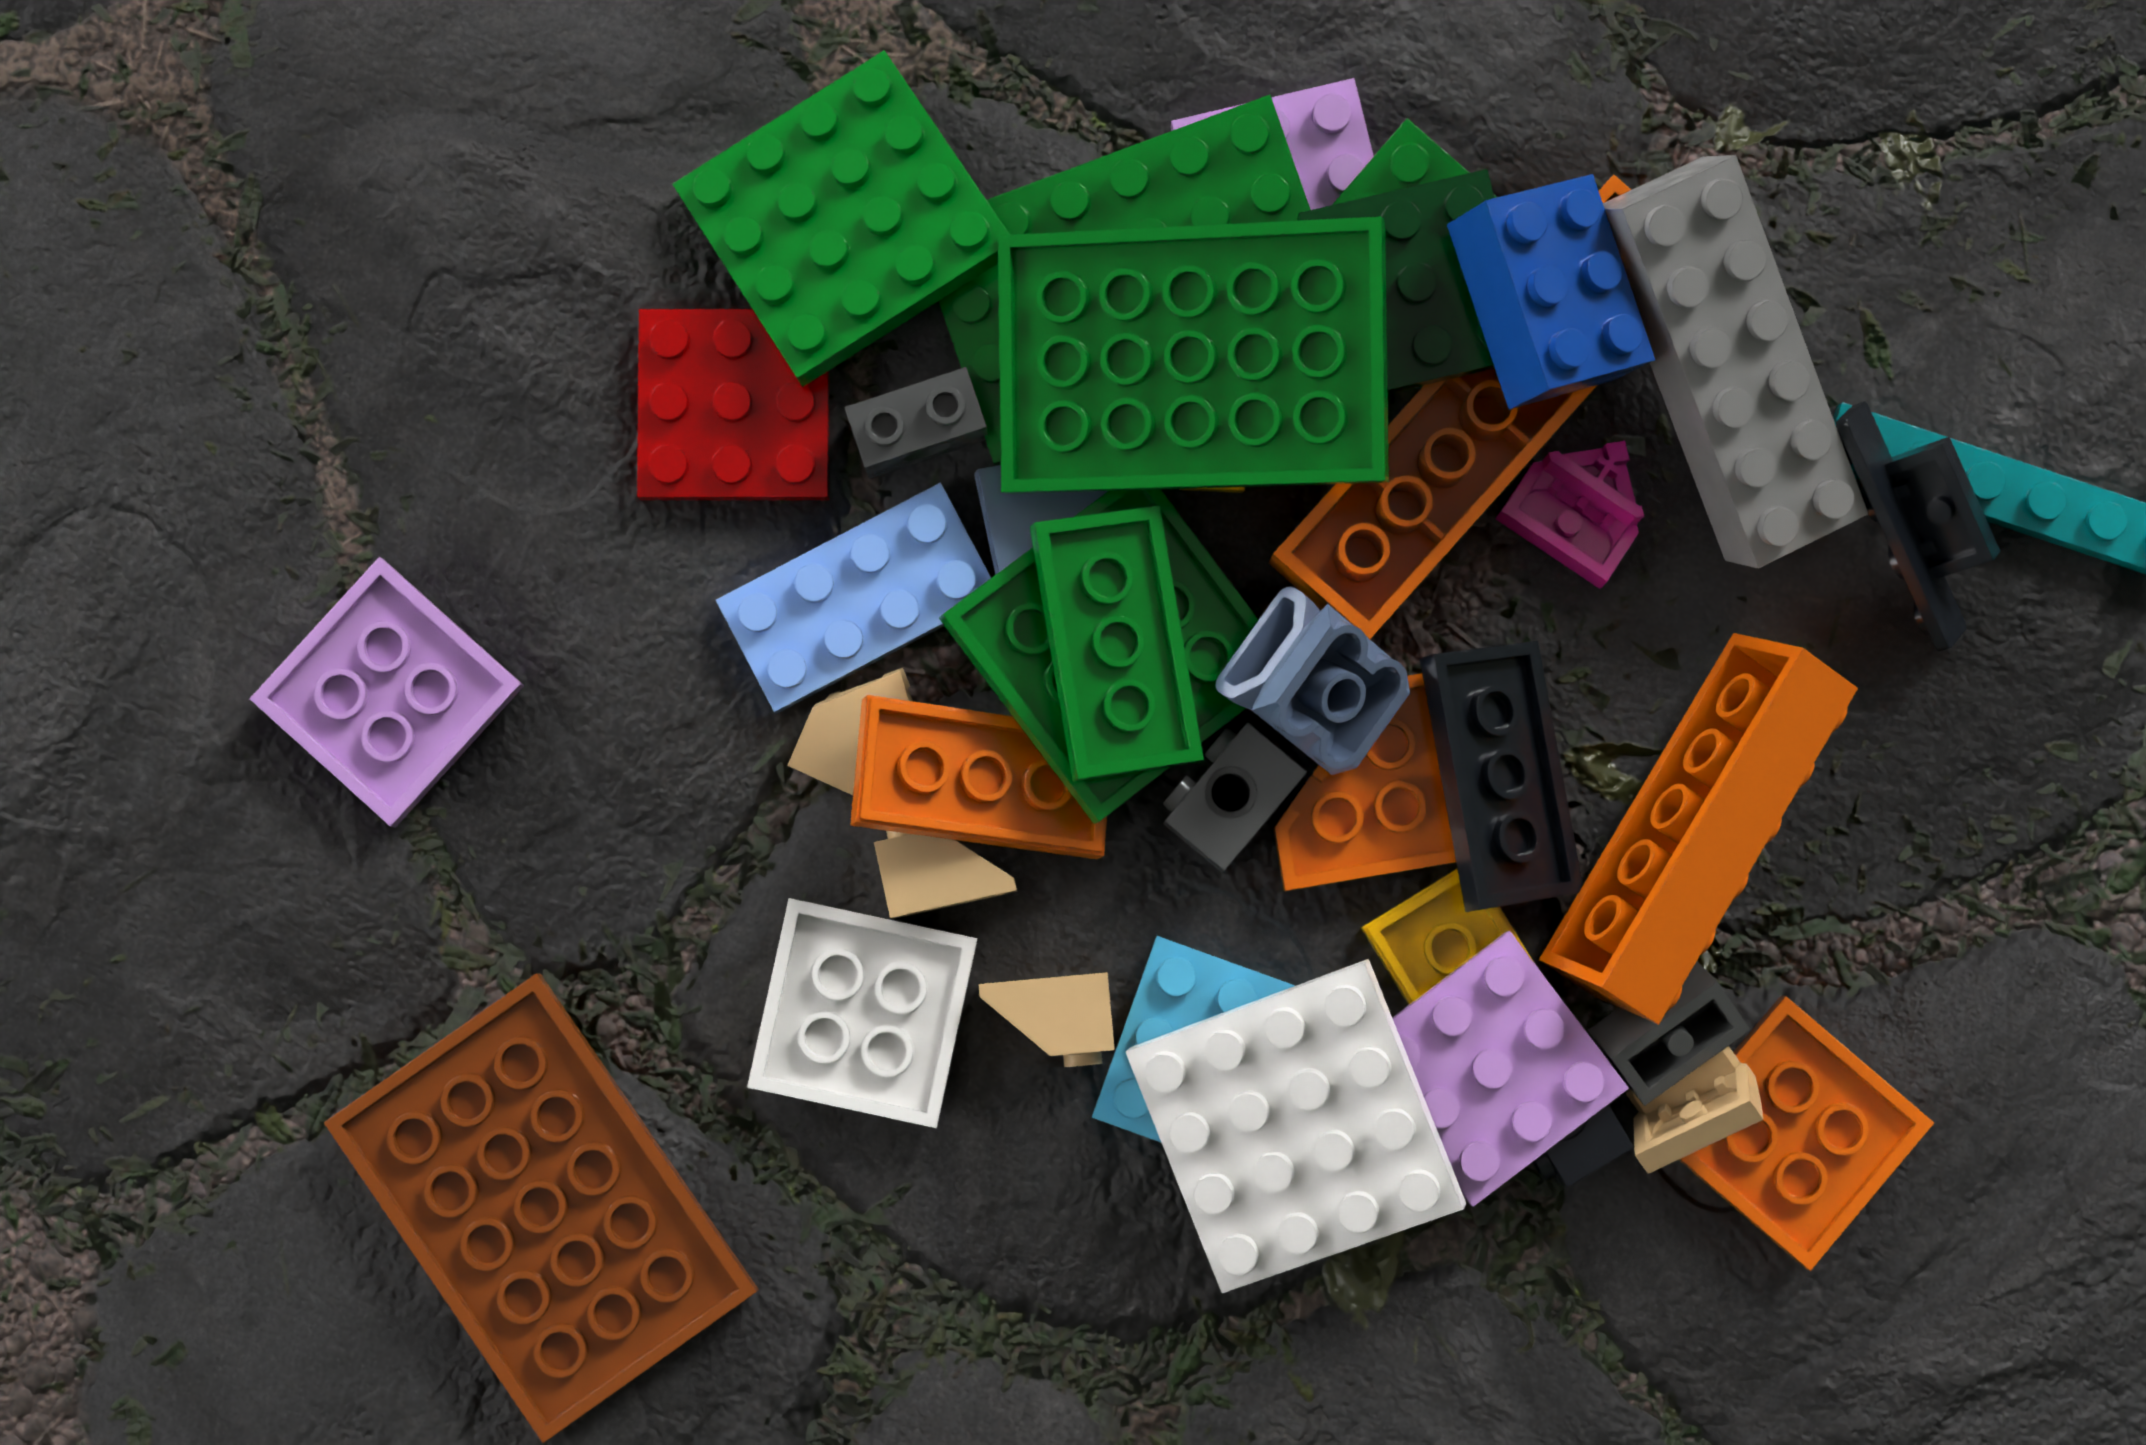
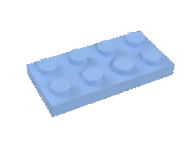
(854, 598)

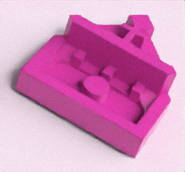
(1578, 509)

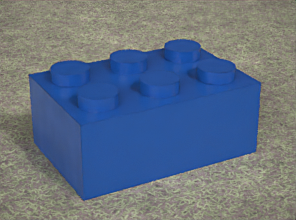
(1550, 291)

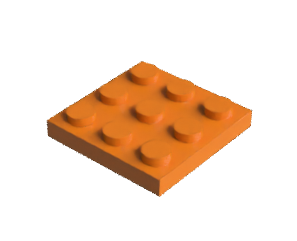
(1823, 1140)

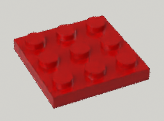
(725, 412)

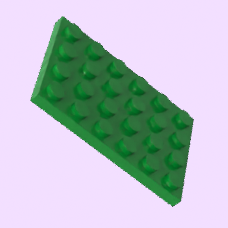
(1201, 174)
(1194, 357)

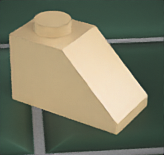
(935, 874)
(1058, 1014)

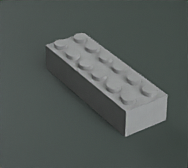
(1733, 362)

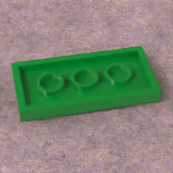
(1116, 643)

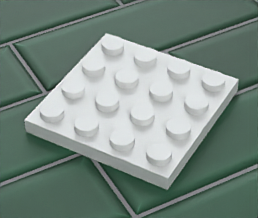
(1296, 1127)

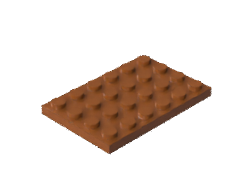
(541, 1207)

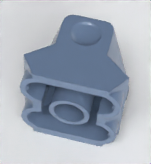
(1316, 681)

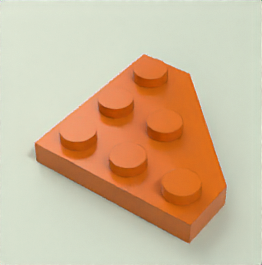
(1374, 817)

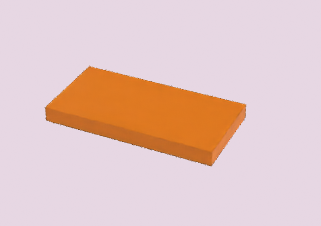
(963, 781)

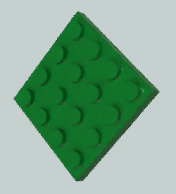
(843, 217)
(1008, 643)

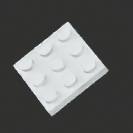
(862, 1013)

